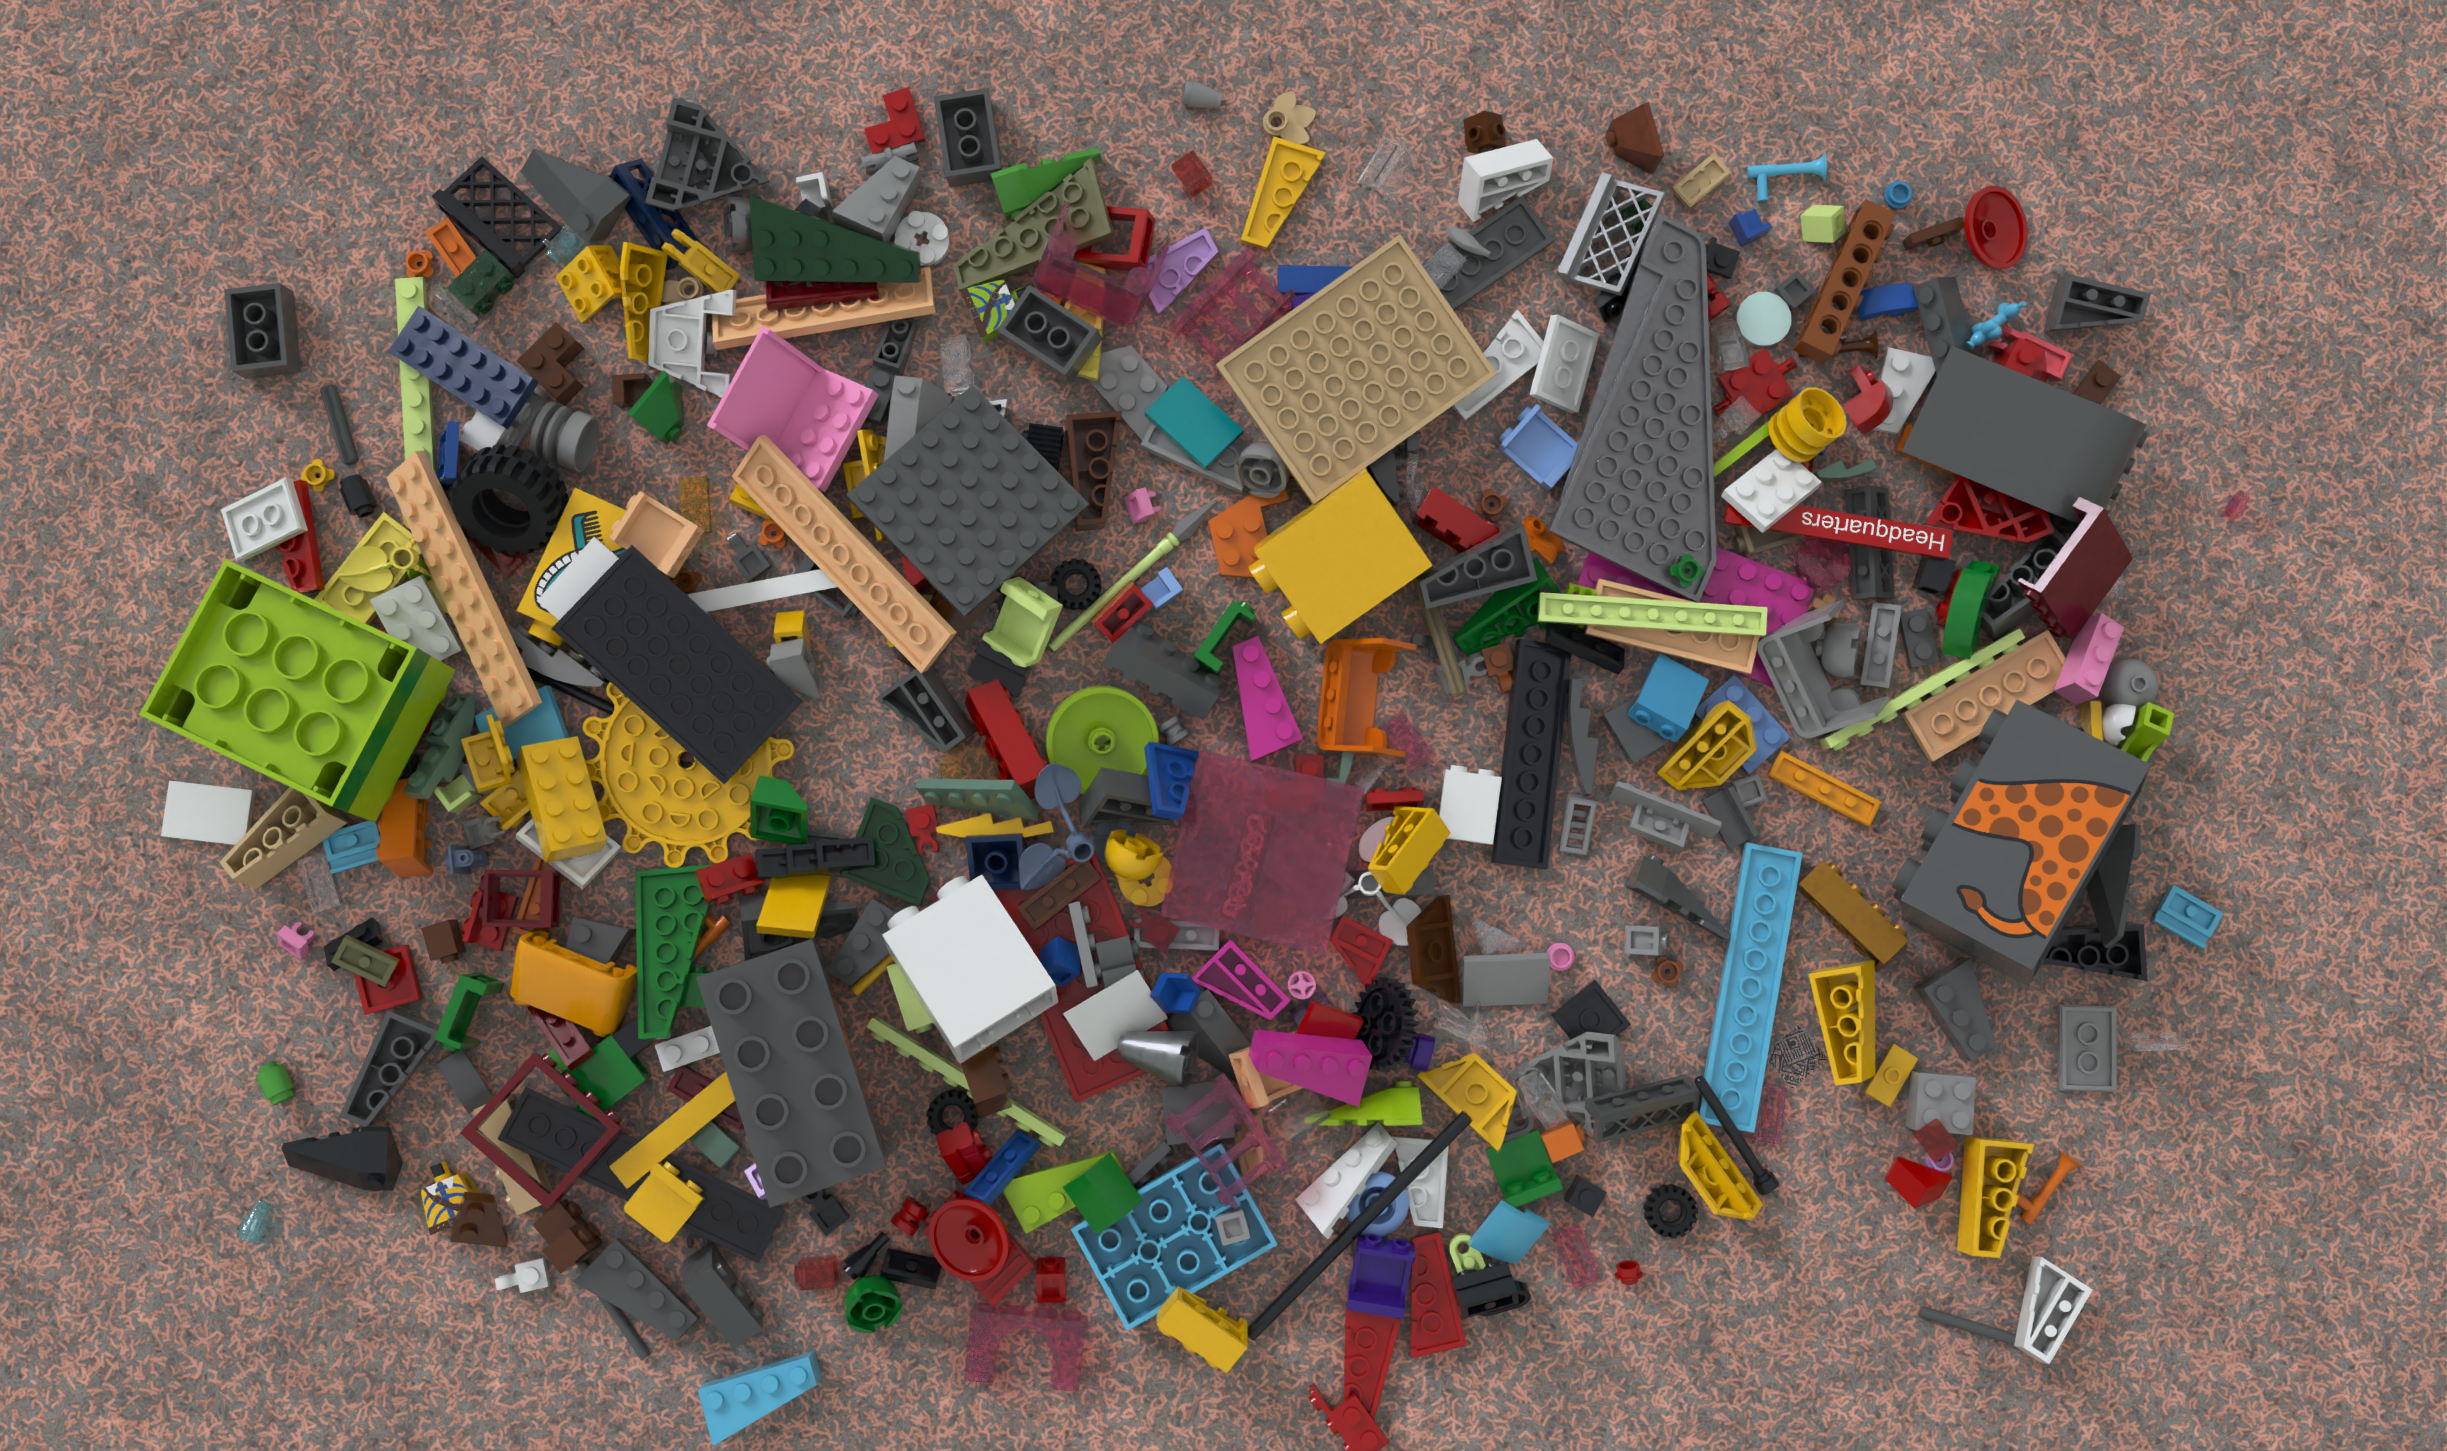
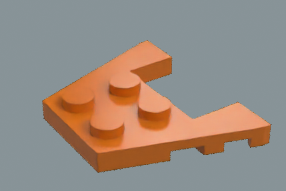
(1238, 531)

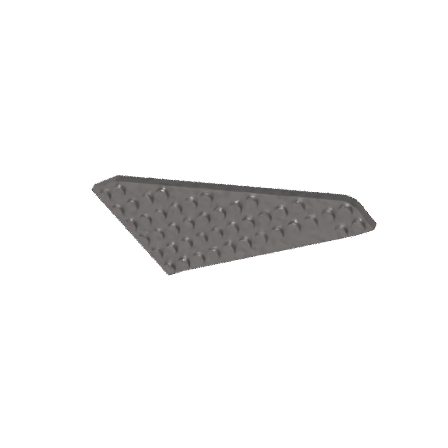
(1646, 450)

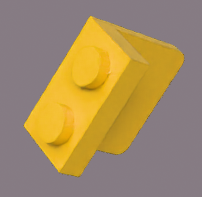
(489, 757)
(664, 1201)

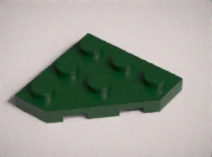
(897, 862)

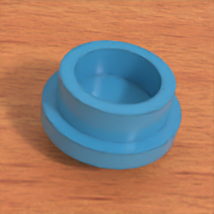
(1897, 195)

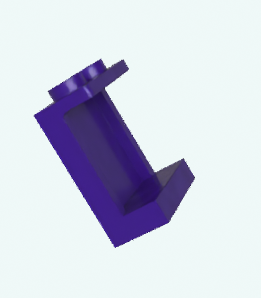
(1380, 1276)

